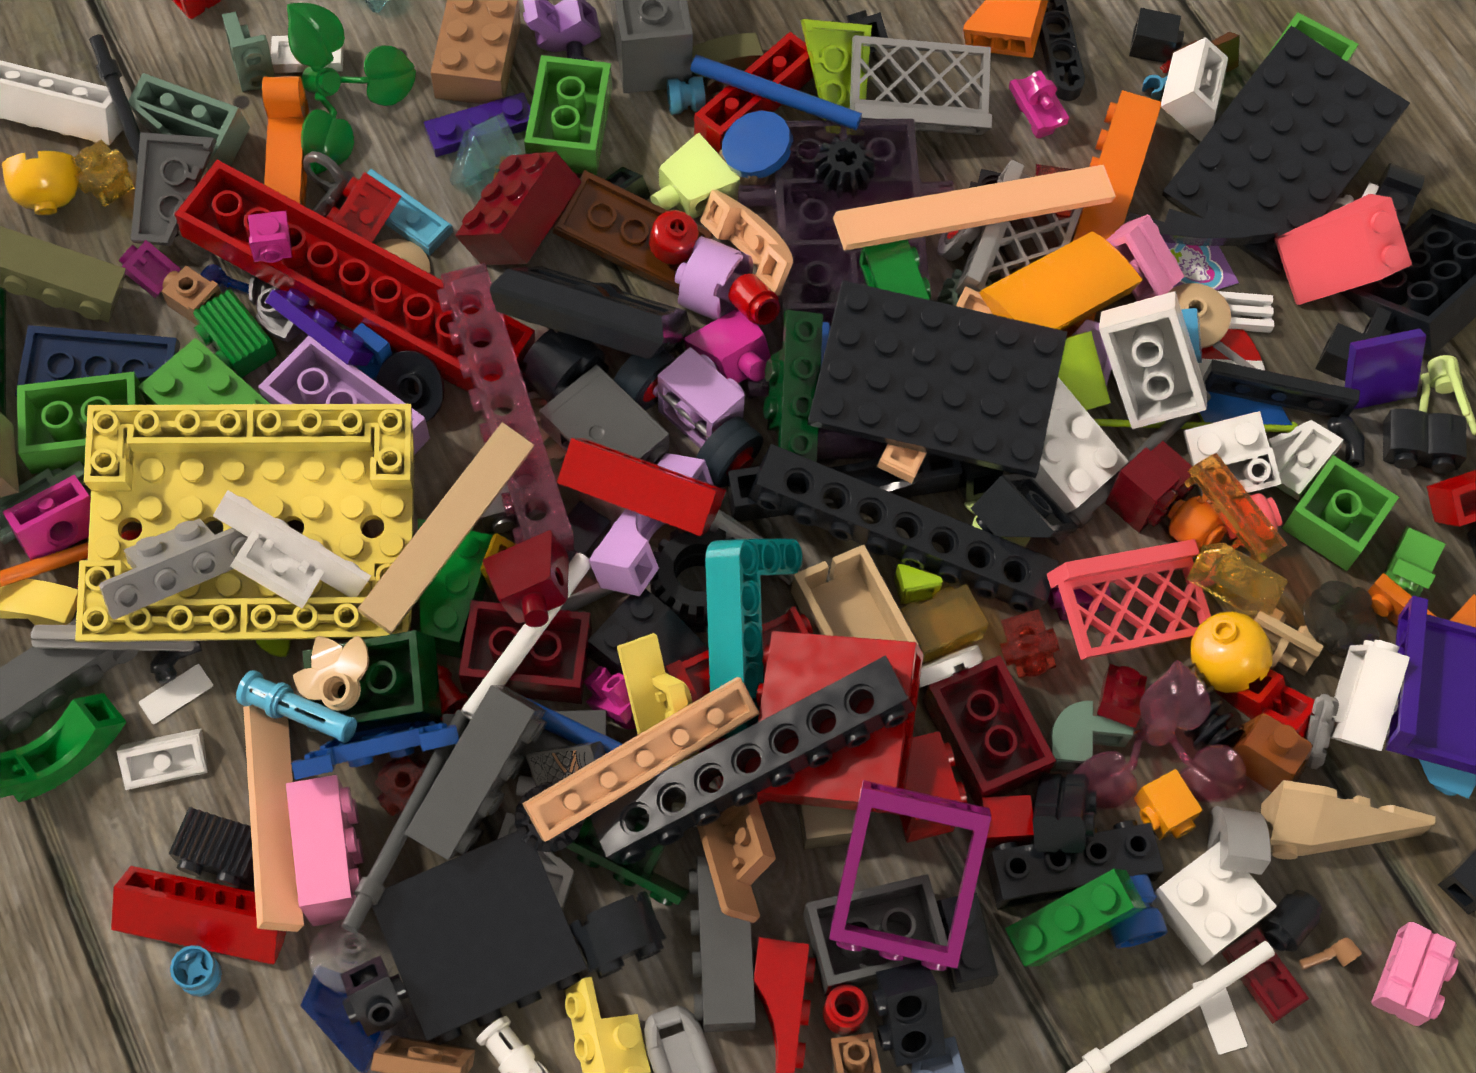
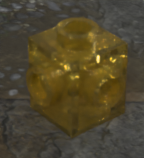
(102, 172)

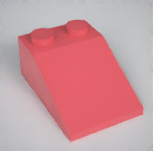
(1344, 249)

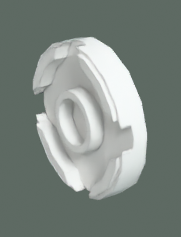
(947, 665)

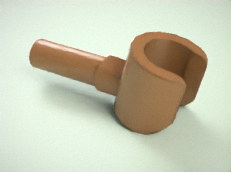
(1344, 950)

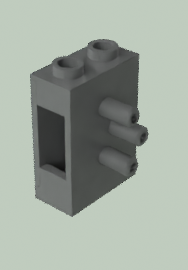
(605, 414)

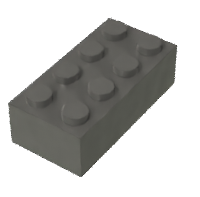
(476, 772)

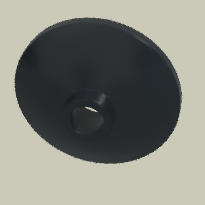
(402, 371)

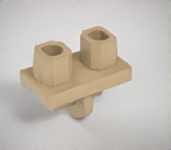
(1289, 646)

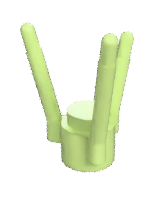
(1446, 378)

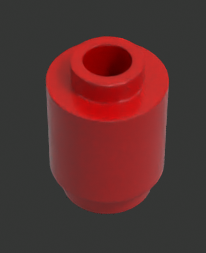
(754, 299)
(851, 998)

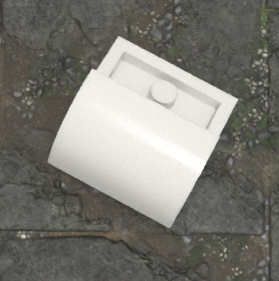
(1241, 446)

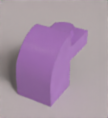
(561, 23)

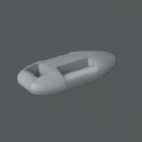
(682, 1051)

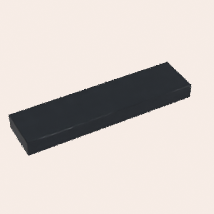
(1280, 389)

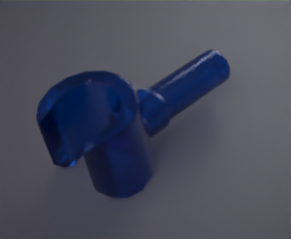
(215, 273)

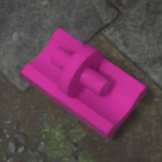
(1039, 103)
(610, 695)

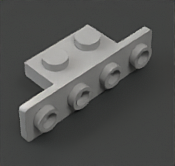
(170, 565)

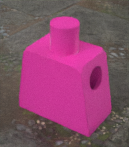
(733, 346)

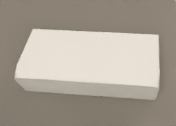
(162, 759)

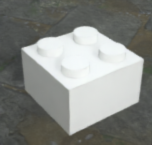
(1211, 905)

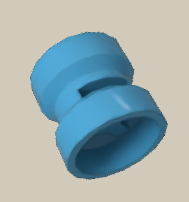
(683, 95)
(188, 966)

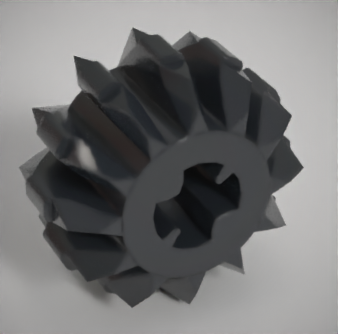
(844, 167)

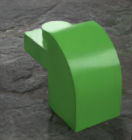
(1414, 561)

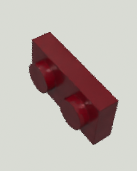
(1122, 695)

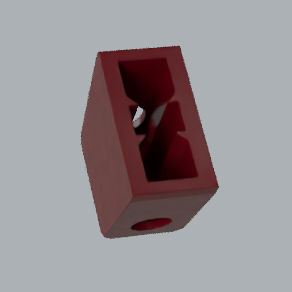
(530, 578)

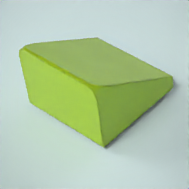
(915, 584)

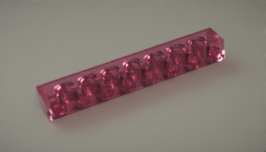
(470, 289)

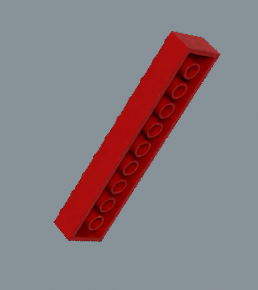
(334, 269)

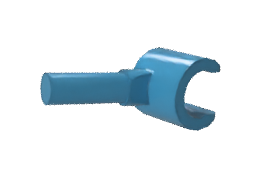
(1156, 82)

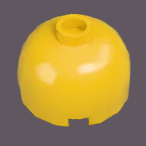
(42, 181)
(1231, 651)

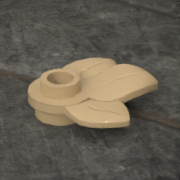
(332, 667)

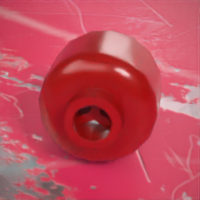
(673, 237)

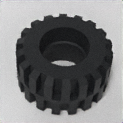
(673, 557)

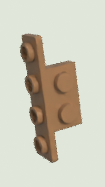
(736, 856)

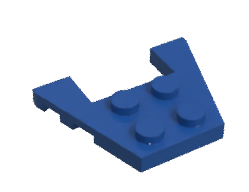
(360, 749)

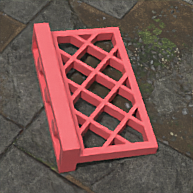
(1119, 569)

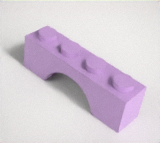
(624, 556)

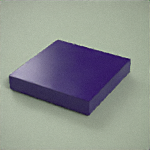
(1386, 367)

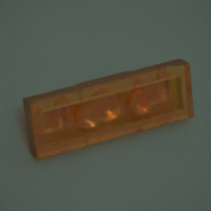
(1235, 508)

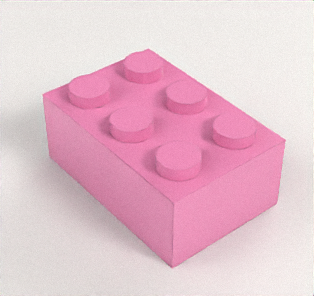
(324, 847)

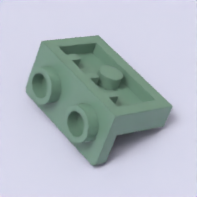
(248, 53)

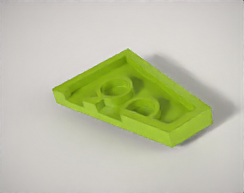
(831, 58)

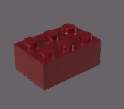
(518, 208)
(551, 668)
(989, 729)

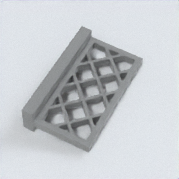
(926, 115)
(990, 238)

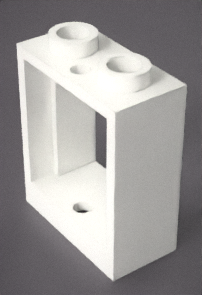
(1368, 693)

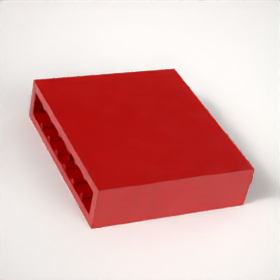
(809, 662)

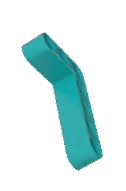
(735, 607)

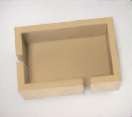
(852, 602)

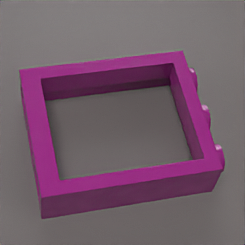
(928, 808)

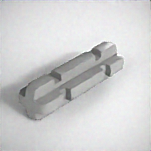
(1321, 728)

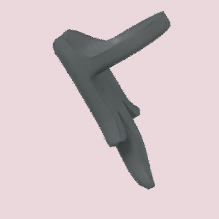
(333, 189)

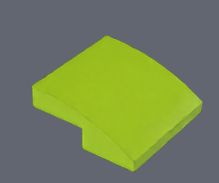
(1082, 371)

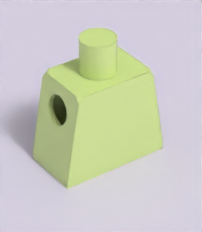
(691, 176)

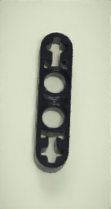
(1066, 42)

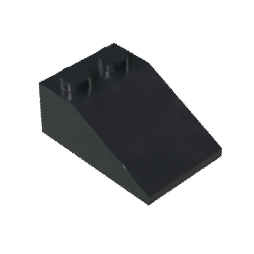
(638, 618)

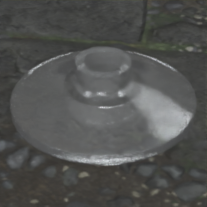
(331, 956)

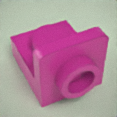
(269, 236)

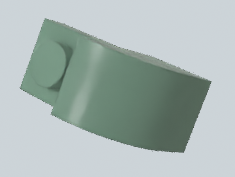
(1077, 731)

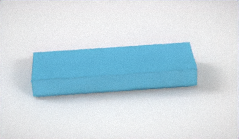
(415, 220)

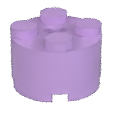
(709, 276)

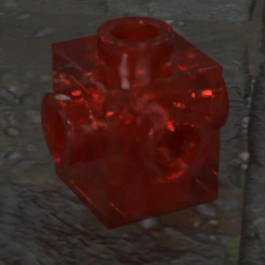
(1028, 644)
(392, 779)

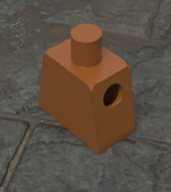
(1271, 751)

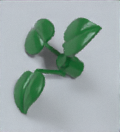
(312, 39)

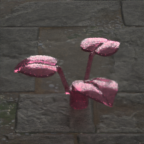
(1169, 703)

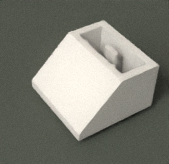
(1195, 86)

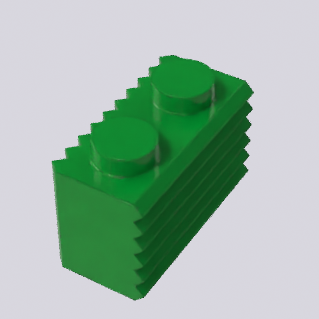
(233, 334)

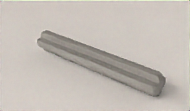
(64, 638)

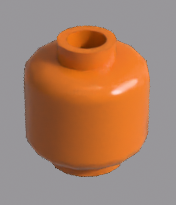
(1195, 521)

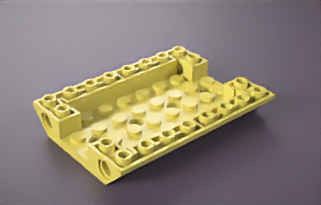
(292, 461)

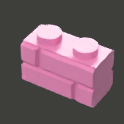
(1149, 255)
(1416, 974)

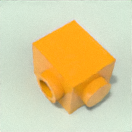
(1168, 806)

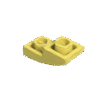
(39, 602)

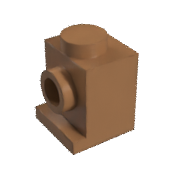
(188, 291)

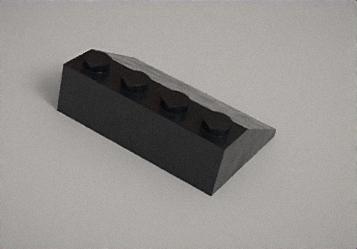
(1438, 286)

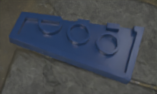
(77, 353)

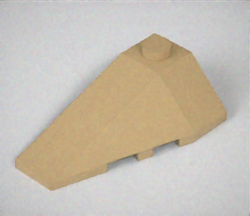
(1313, 820)

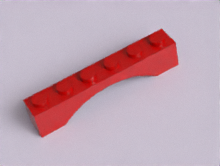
(779, 985)

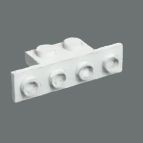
(283, 557)

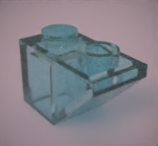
(483, 148)

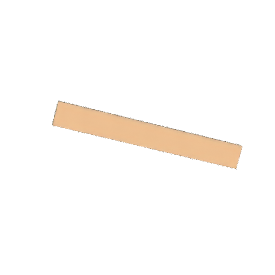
(973, 207)

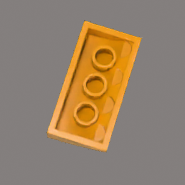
(1064, 284)

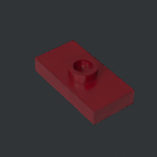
(1270, 982)

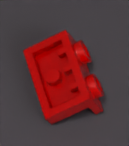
(366, 206)

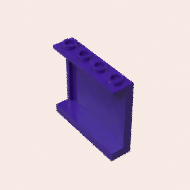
(1438, 692)

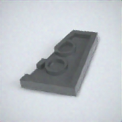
(165, 177)

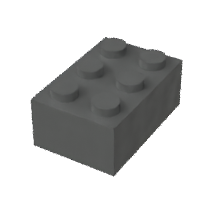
(894, 908)

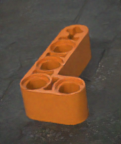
(286, 111)

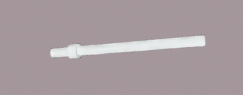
(1099, 1060)

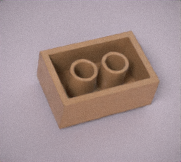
(475, 50)

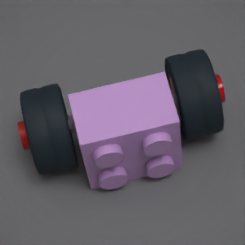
(698, 404)

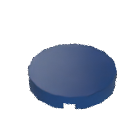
(757, 144)

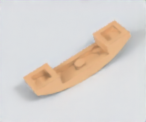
(750, 234)

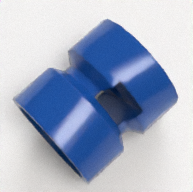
(1144, 925)

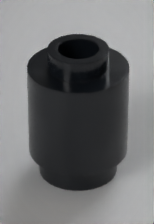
(1292, 921)

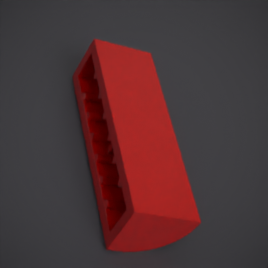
(640, 486)
(192, 914)

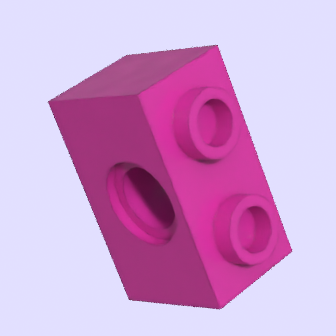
(51, 518)

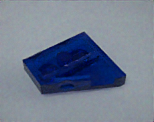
(329, 1014)

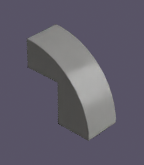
(1242, 839)

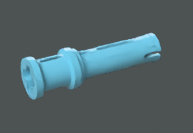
(281, 701)

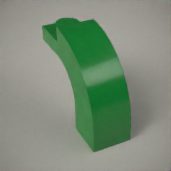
(63, 750)

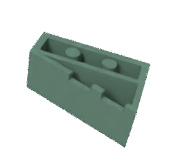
(180, 111)

